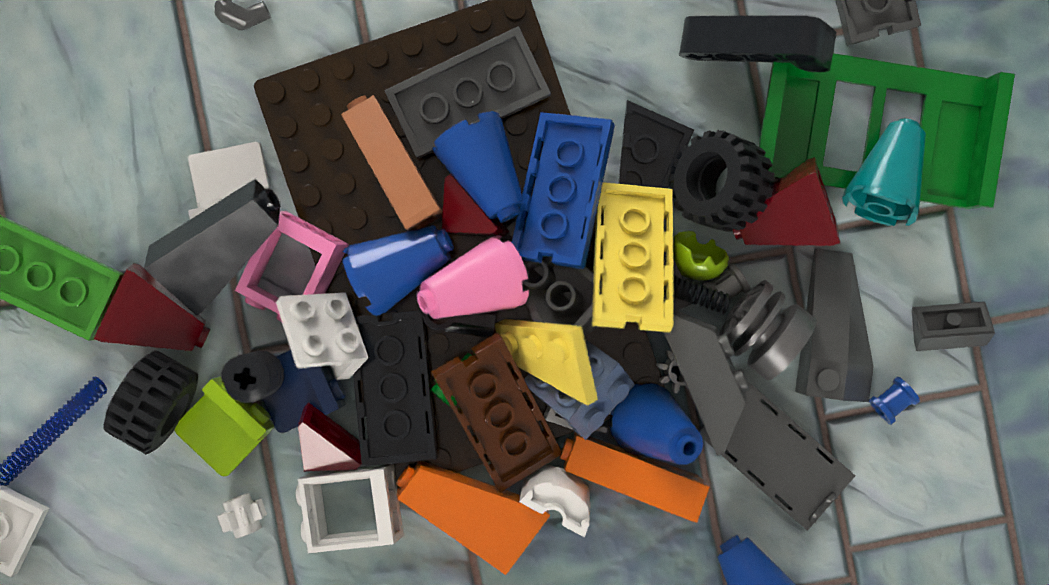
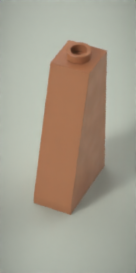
(391, 163)

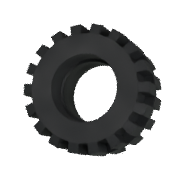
(745, 183)
(150, 402)

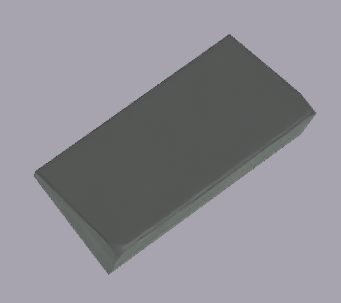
(951, 326)

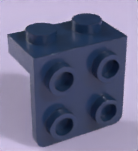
(300, 387)

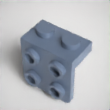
(611, 387)

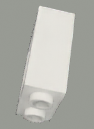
(385, 502)

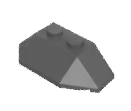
(709, 375)

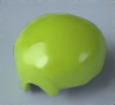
(697, 259)

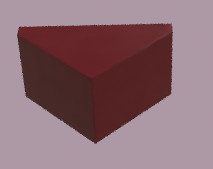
(464, 215)
(325, 443)

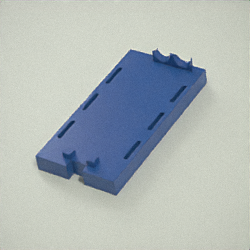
(564, 189)

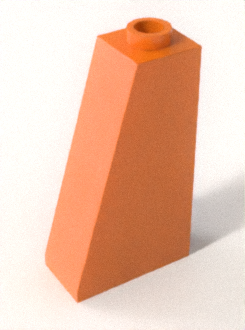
(636, 476)
(471, 512)

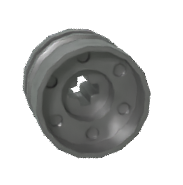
(773, 335)

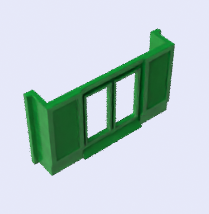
(960, 115)

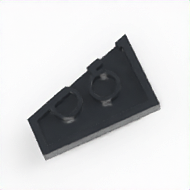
(650, 147)

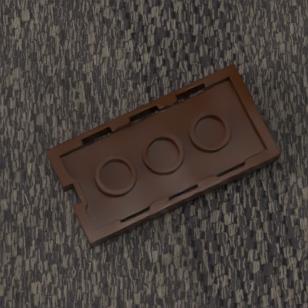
(498, 412)

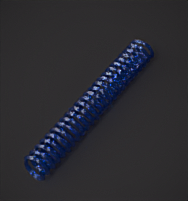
(61, 417)

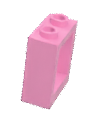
(307, 234)

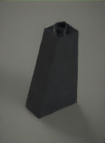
(214, 245)

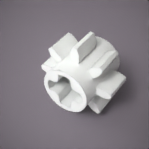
(669, 376)
(242, 515)

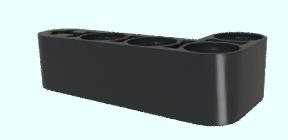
(791, 39)

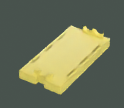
(633, 257)

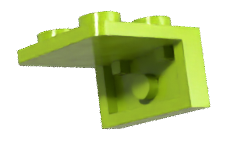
(223, 428)

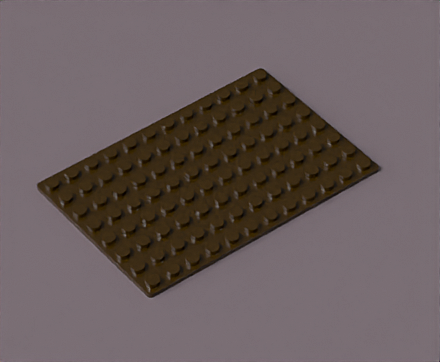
(343, 197)

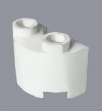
(560, 491)

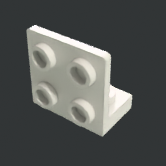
(224, 171)
(323, 332)

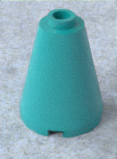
(891, 176)

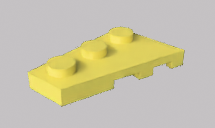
(552, 354)

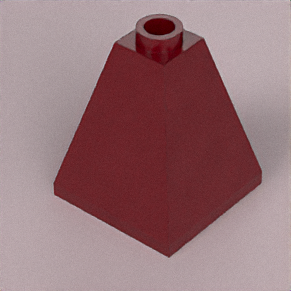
(795, 213)
(150, 316)

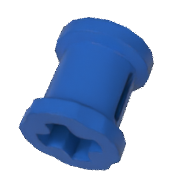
(894, 400)

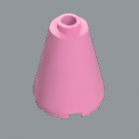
(476, 282)

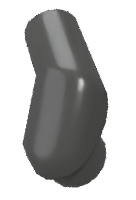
(239, 17)

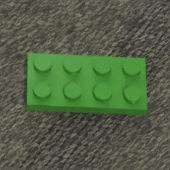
(54, 280)

